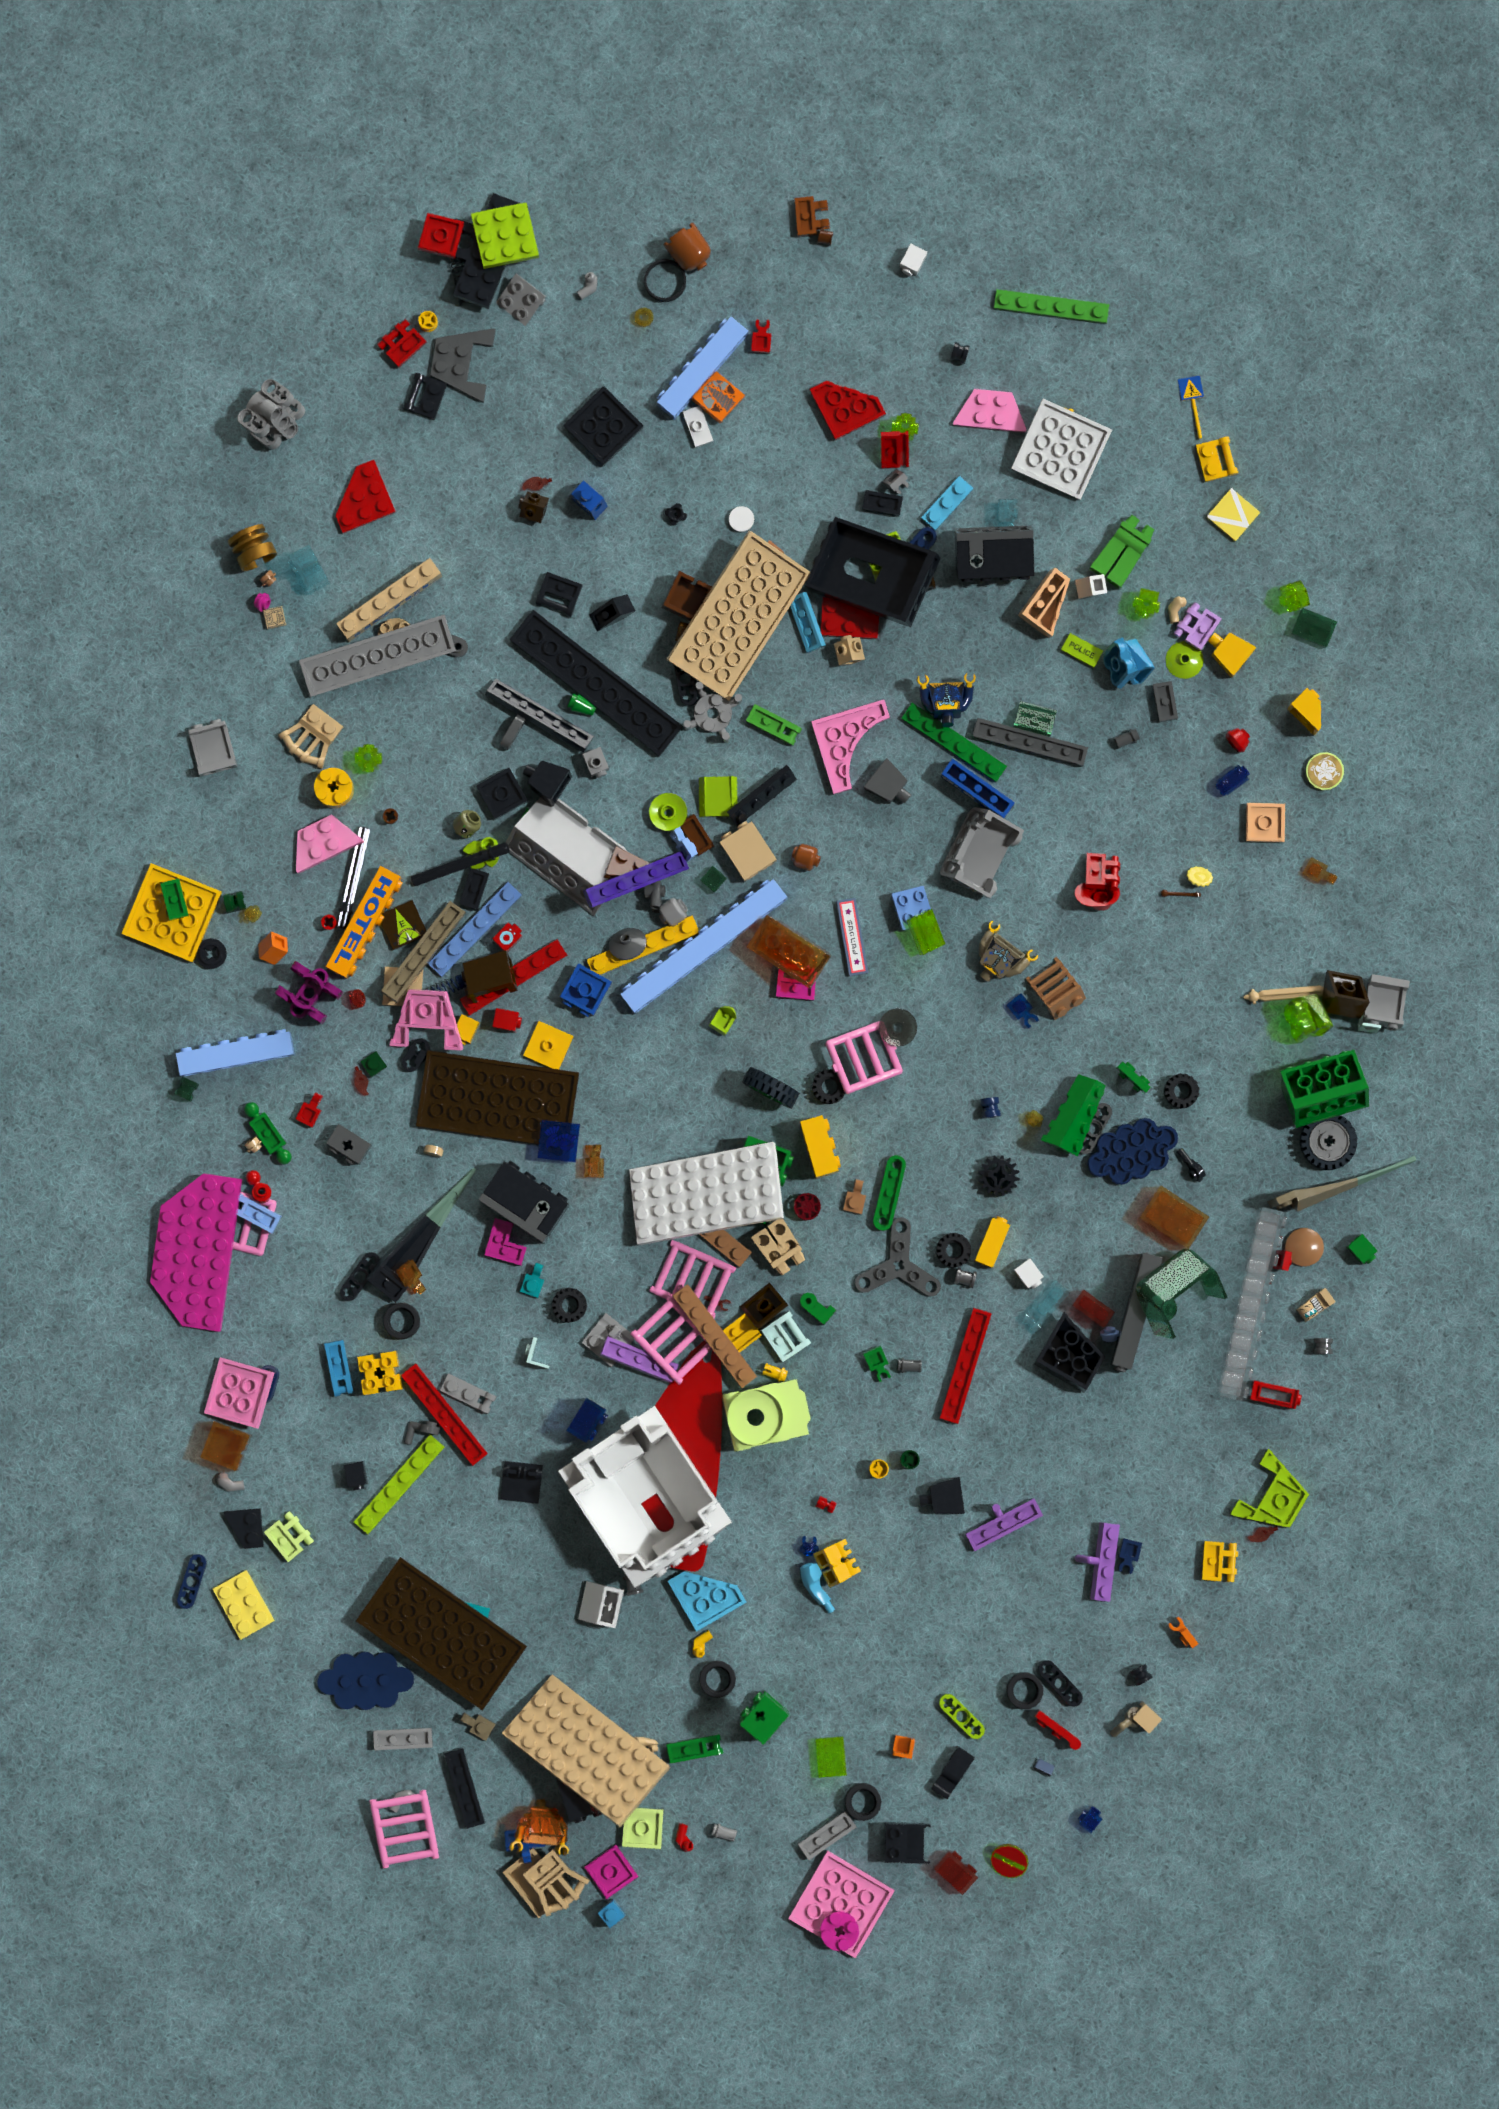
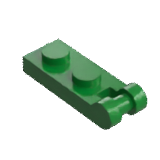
(694, 1749)

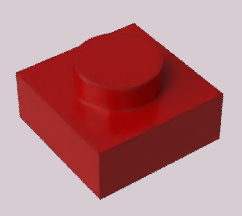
(1284, 1260)

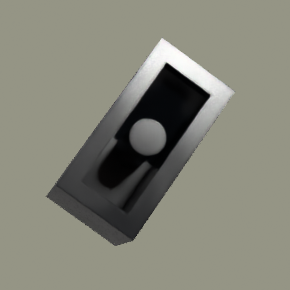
(612, 612)

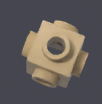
(849, 650)

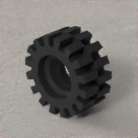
(1181, 1079)
(820, 1094)
(965, 1250)
(569, 1293)

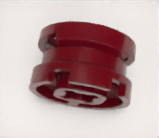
(807, 1206)

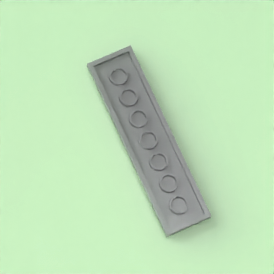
(377, 655)

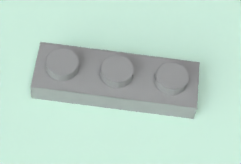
(403, 1739)
(827, 1835)

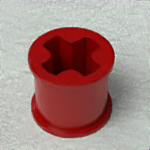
(323, 922)

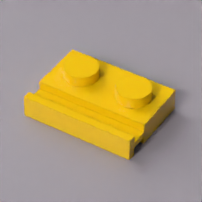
(742, 1332)

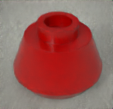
(1238, 739)

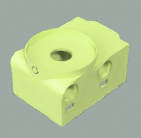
(783, 1410)

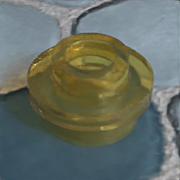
(641, 311)
(252, 913)
(1034, 1118)

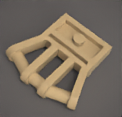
(319, 725)
(545, 1873)

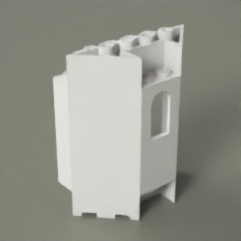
(627, 1471)

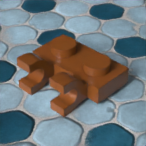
(805, 216)

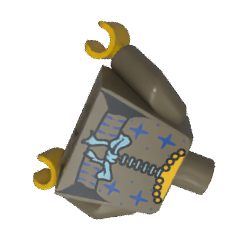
(1000, 956)

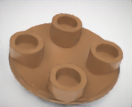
(1305, 1246)

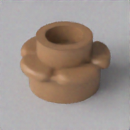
(268, 578)

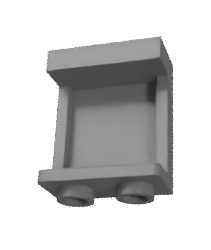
(212, 747)
(1386, 1001)

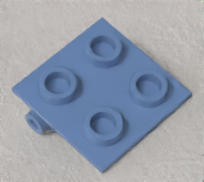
(909, 903)

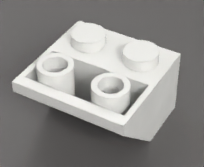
(601, 1604)

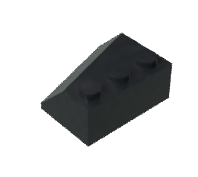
(1070, 1355)

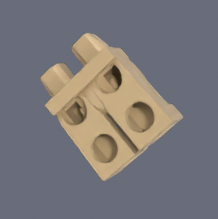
(780, 1251)

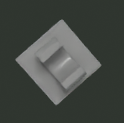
(895, 479)

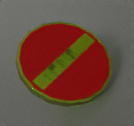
(1009, 1860)

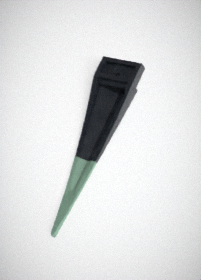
(414, 1243)

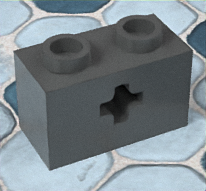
(343, 1135)

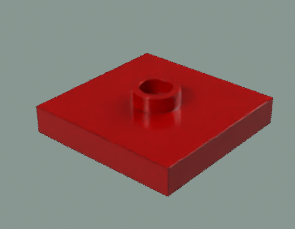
(440, 235)

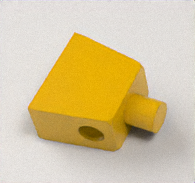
(1230, 652)

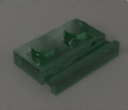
(1314, 627)
(1035, 718)

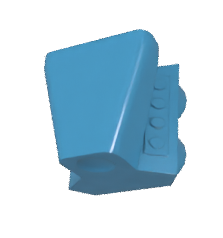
(1127, 662)

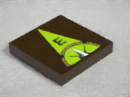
(403, 925)

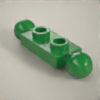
(267, 1133)

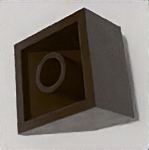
(1344, 995)

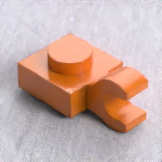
(1186, 1638)

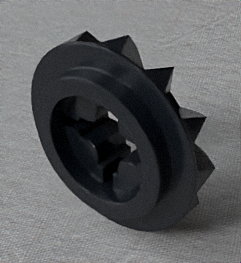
(202, 954)

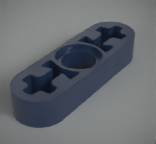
(192, 1597)

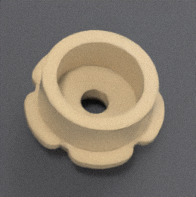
(253, 1144)

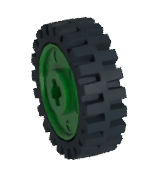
(770, 1087)

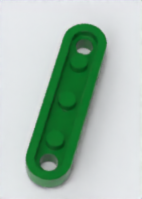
(889, 1192)

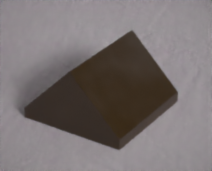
(764, 1306)

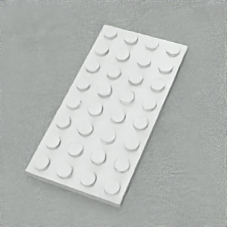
(706, 1193)

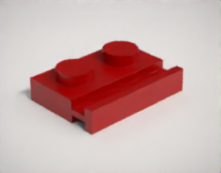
(894, 449)

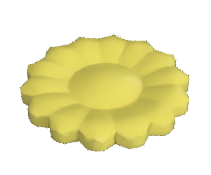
(1199, 876)

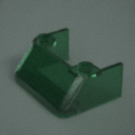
(1168, 1282)

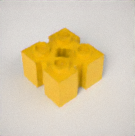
(387, 1363)

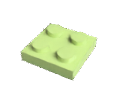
(643, 1829)

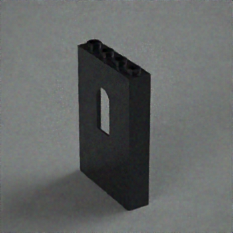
(900, 583)

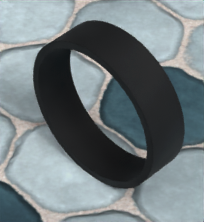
(659, 298)

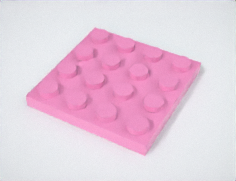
(841, 1888)

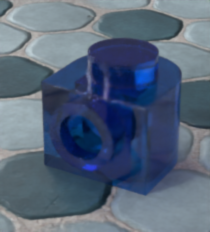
(1090, 1819)

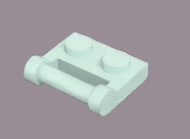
(780, 1340)

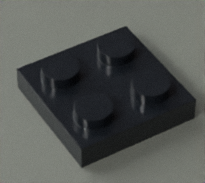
(502, 793)

